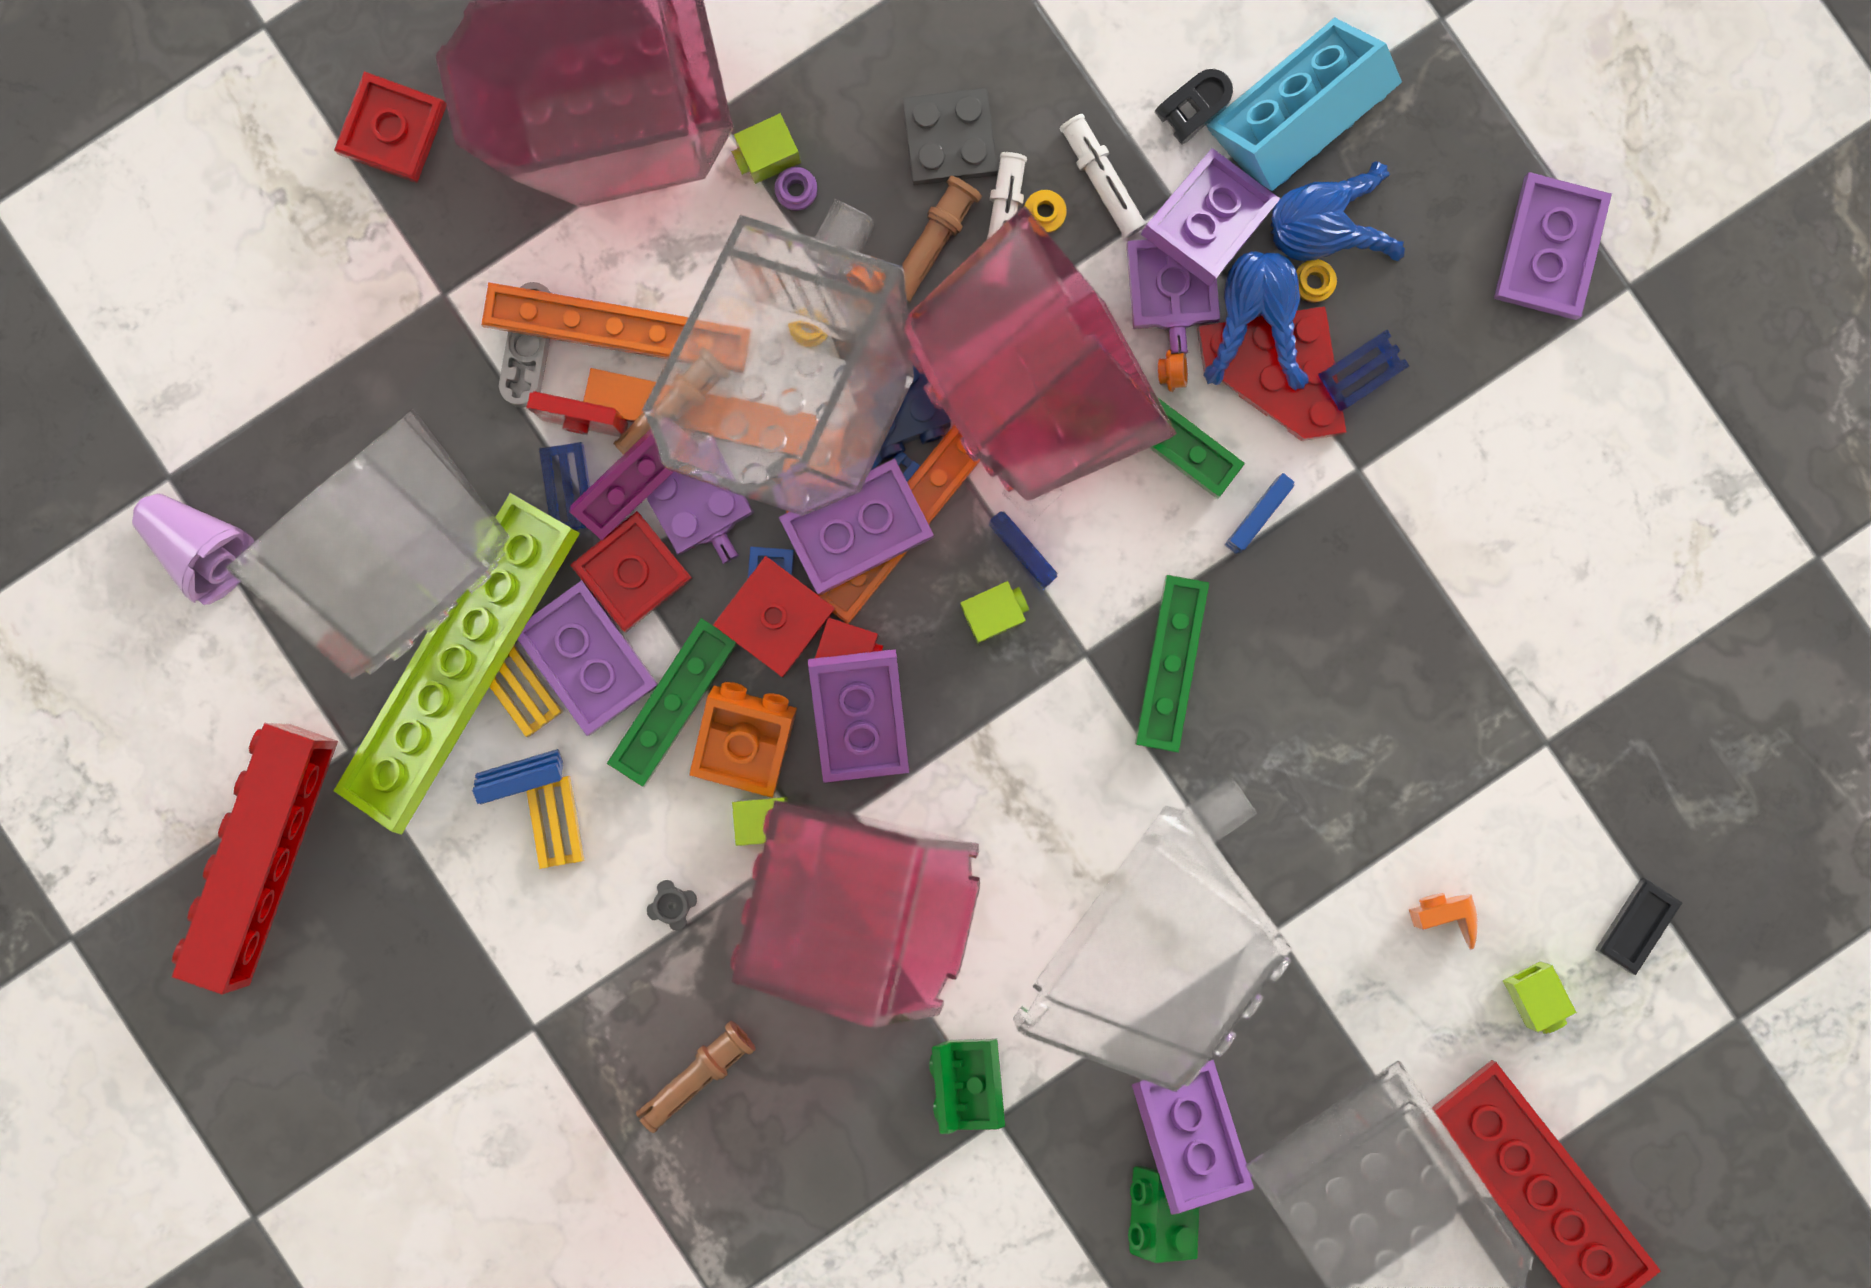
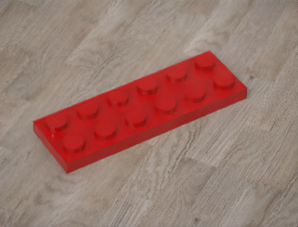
(1541, 1186)

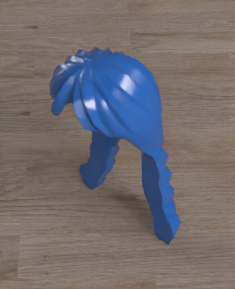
(1313, 224)
(1267, 287)

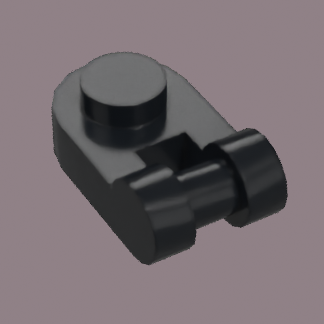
(1207, 93)

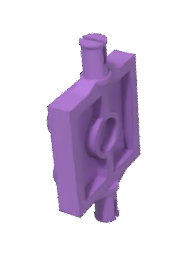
(1167, 294)
(698, 514)

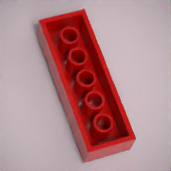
(253, 857)

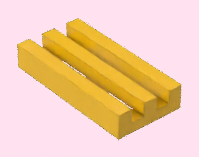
(540, 719)
(539, 830)

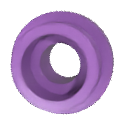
(792, 176)

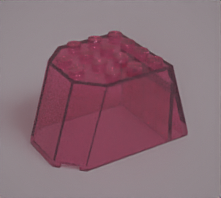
(587, 94)
(1032, 364)
(856, 915)

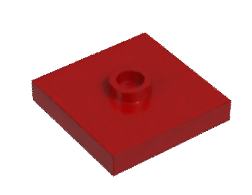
(390, 127)
(577, 415)
(631, 571)
(774, 616)

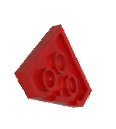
(1262, 383)

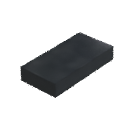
(1638, 926)

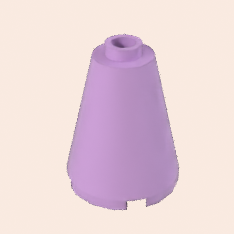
(191, 546)

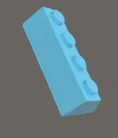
(1305, 102)

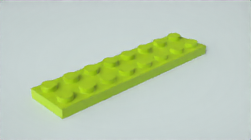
(454, 671)

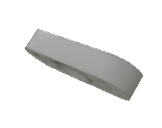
(512, 374)

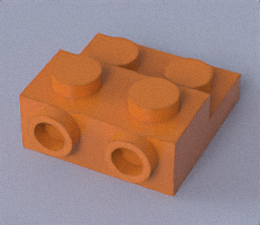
(743, 739)

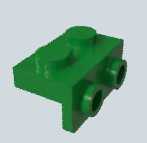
(967, 1085)
(1153, 1230)

